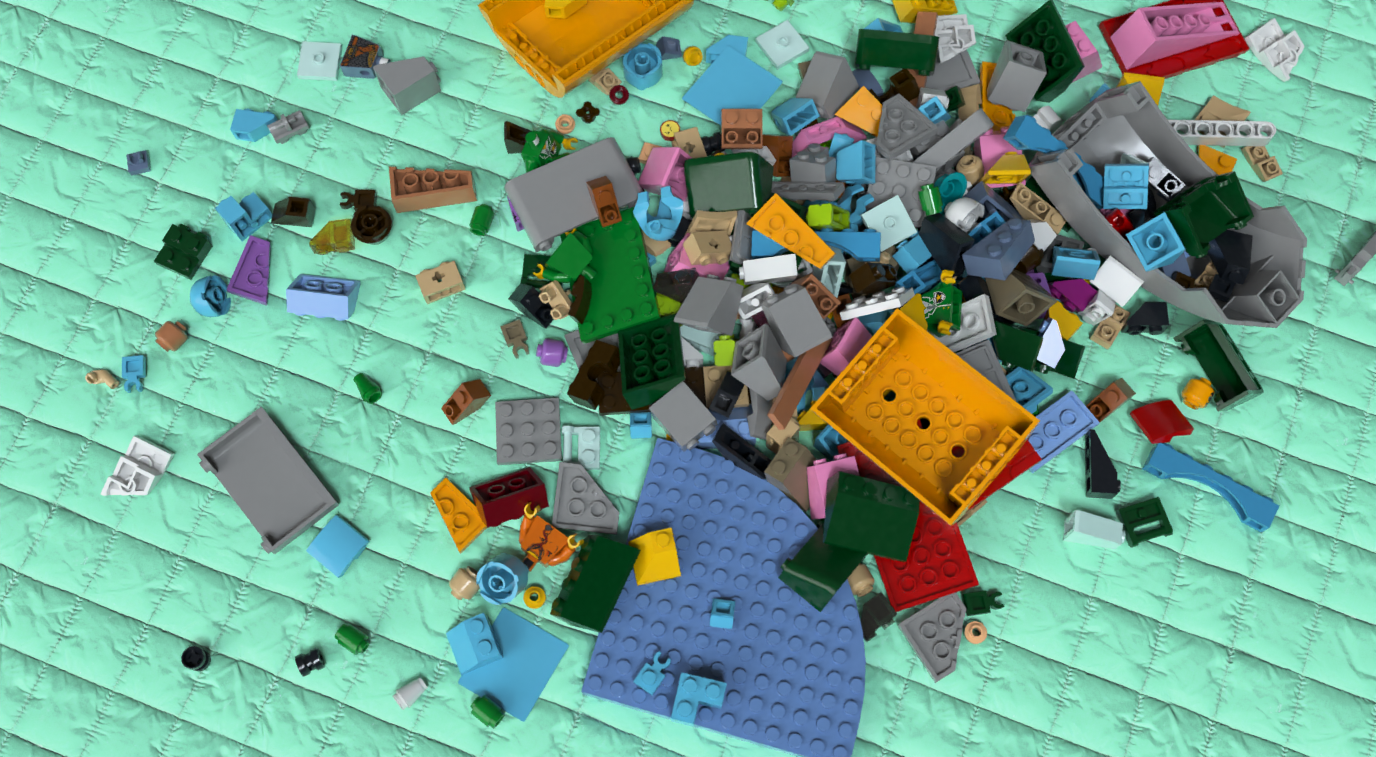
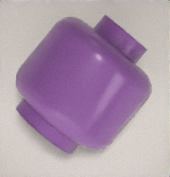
(552, 352)

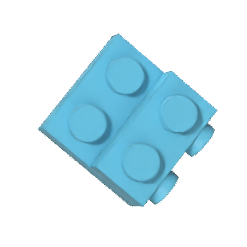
(1028, 388)

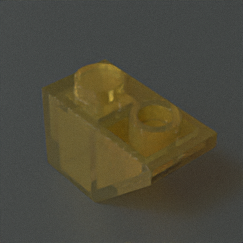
(333, 237)

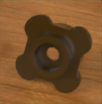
(590, 117)

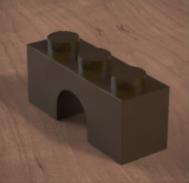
(901, 83)
(600, 359)

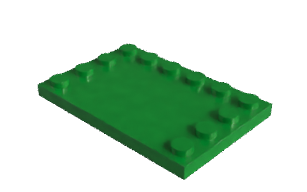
(623, 281)

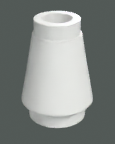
(409, 693)

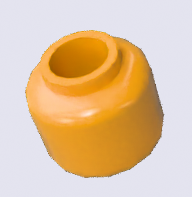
(1197, 393)

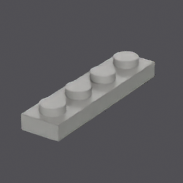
(808, 190)

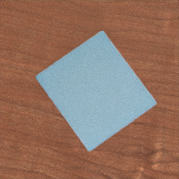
(731, 84)
(523, 672)

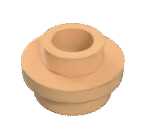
(565, 119)
(972, 638)

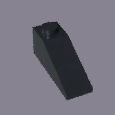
(740, 452)
(1099, 470)

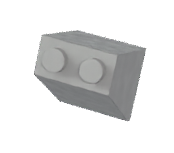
(1016, 76)
(408, 82)
(828, 83)
(711, 305)
(795, 320)
(760, 363)
(683, 417)

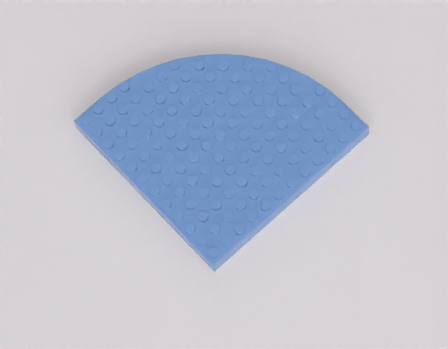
(786, 666)

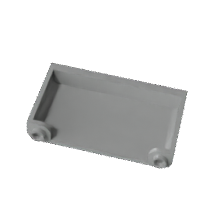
(557, 195)
(268, 480)

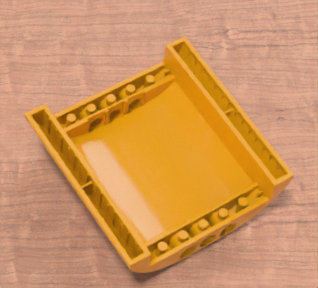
(574, 49)

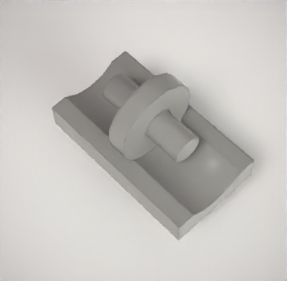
(288, 126)

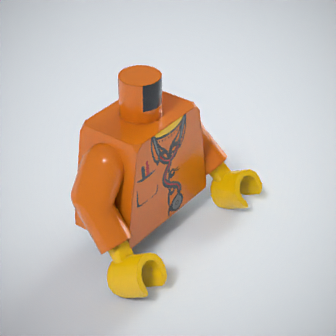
(543, 541)

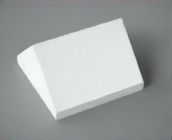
(1117, 281)

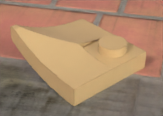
(1221, 111)
(712, 221)

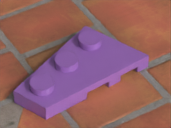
(252, 271)

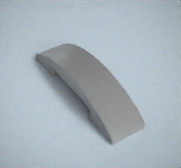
(759, 422)

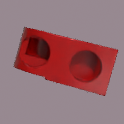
(1119, 223)

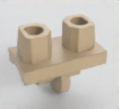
(557, 299)

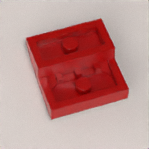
(1161, 421)

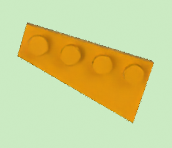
(998, 114)
(788, 229)

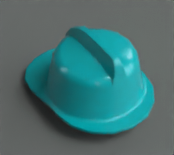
(951, 187)

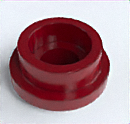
(619, 89)

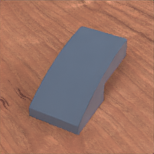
(868, 80)

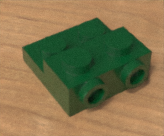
(183, 251)

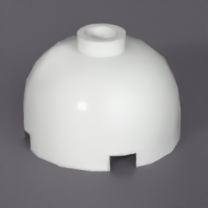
(964, 213)

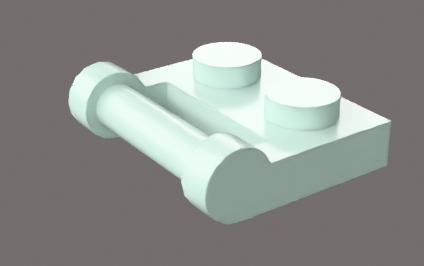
(587, 446)

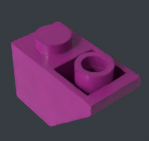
(1073, 293)

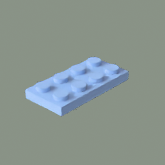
(1060, 427)

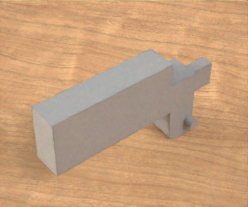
(1360, 259)

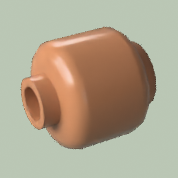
(171, 336)

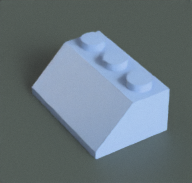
(322, 296)
(737, 422)

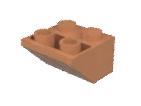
(741, 129)
(820, 295)

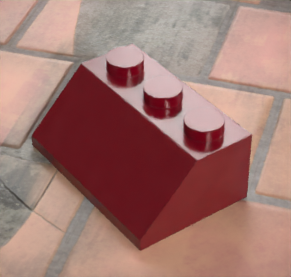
(508, 495)

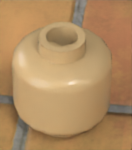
(971, 167)
(861, 581)
(464, 583)

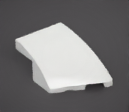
(954, 36)
(1275, 49)
(138, 469)

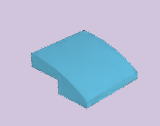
(1126, 186)
(337, 546)

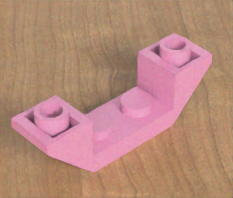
(825, 131)

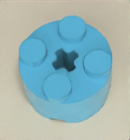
(643, 66)
(502, 578)

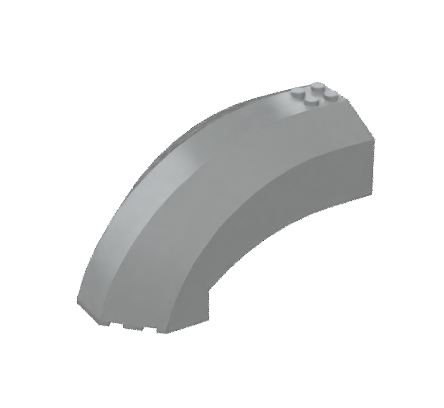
(1132, 123)

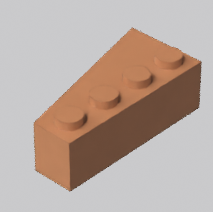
(430, 188)

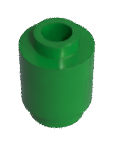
(930, 199)
(481, 220)
(352, 639)
(487, 711)

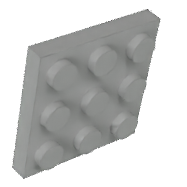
(904, 180)
(528, 431)

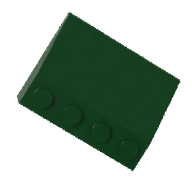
(1047, 33)
(650, 360)
(869, 516)
(594, 583)

